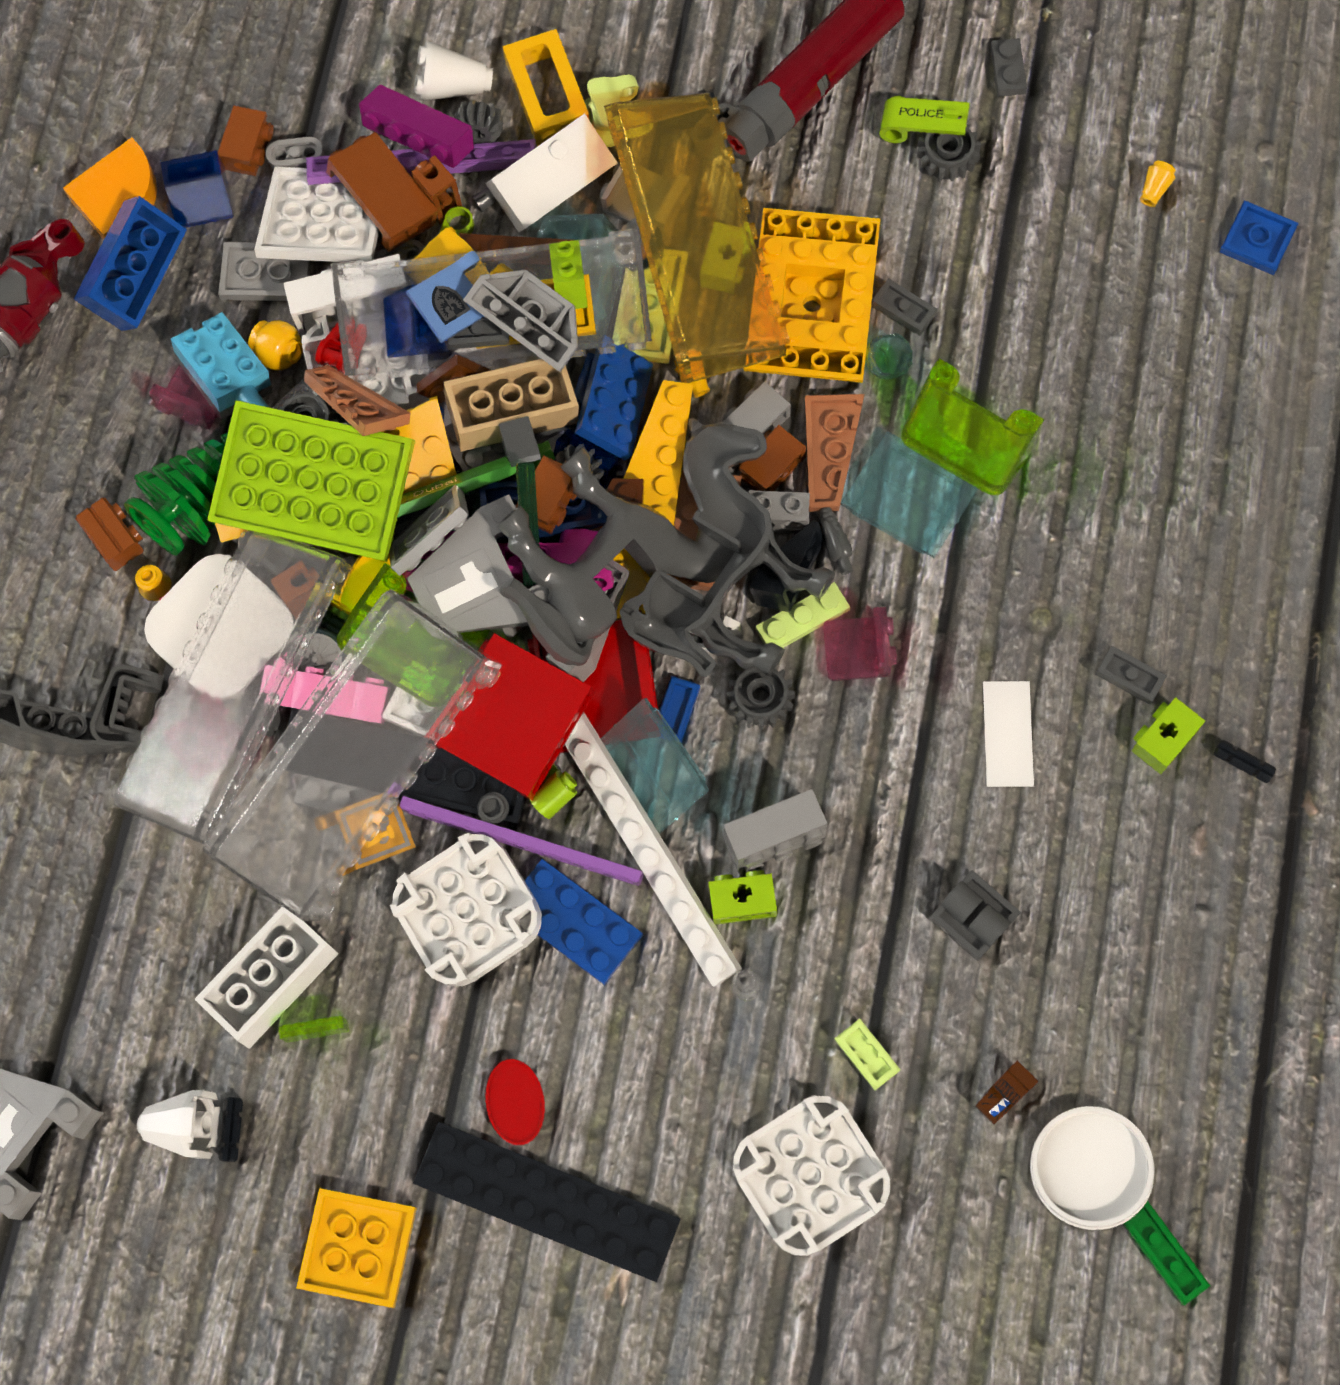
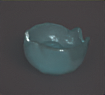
(889, 356)

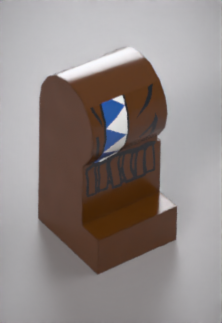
(1006, 1092)

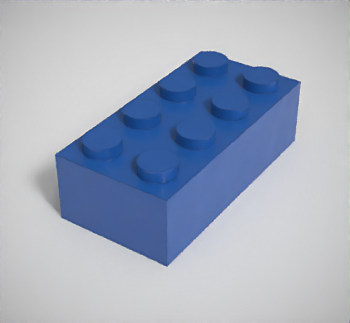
(130, 264)

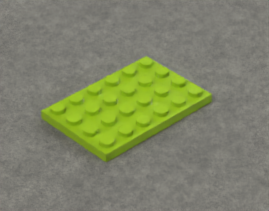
(311, 480)

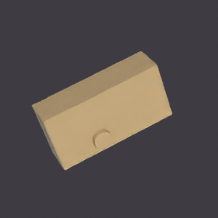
(509, 393)

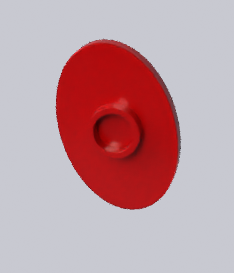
(515, 1102)

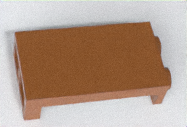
(383, 190)

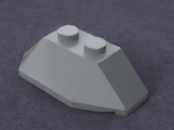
(528, 313)

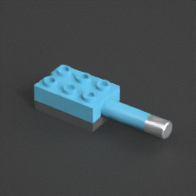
(222, 365)

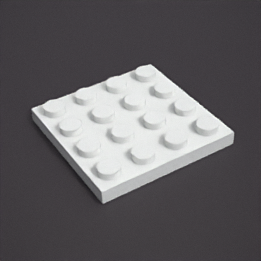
(313, 221)

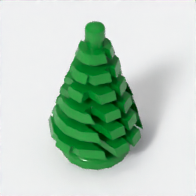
(179, 496)

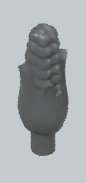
(836, 540)

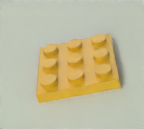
(356, 1248)

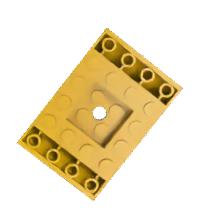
(828, 263)

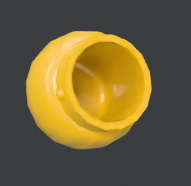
(276, 344)

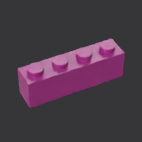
(416, 125)

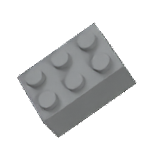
(775, 831)

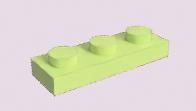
(803, 618)

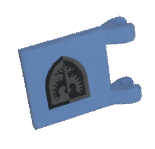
(442, 296)

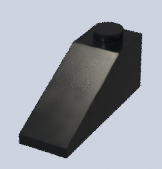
(801, 551)

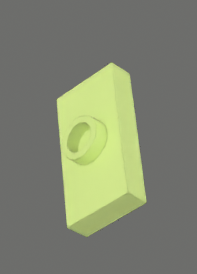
(867, 1054)

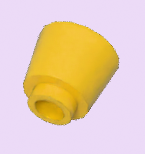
(152, 582)

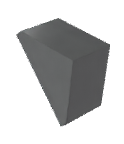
(519, 441)

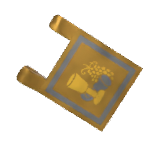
(391, 840)

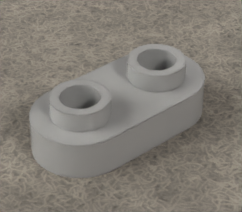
(294, 150)

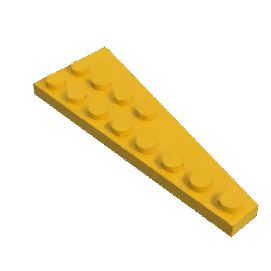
(658, 462)

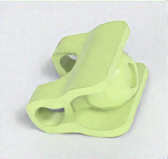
(604, 92)

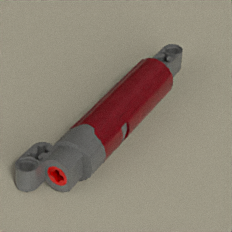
(807, 74)

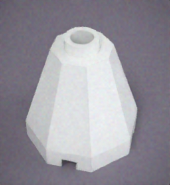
(183, 1124)

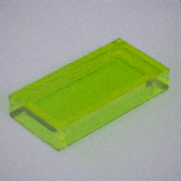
(313, 1029)

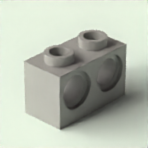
(787, 509)

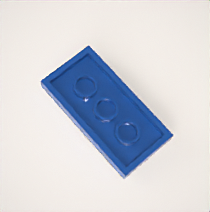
(614, 401)
(580, 924)

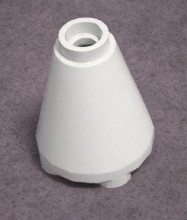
(449, 74)

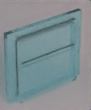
(908, 496)
(655, 764)

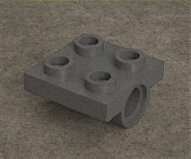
(974, 915)

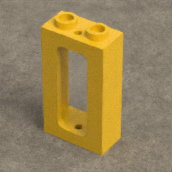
(533, 50)

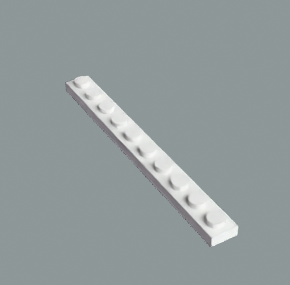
(651, 853)

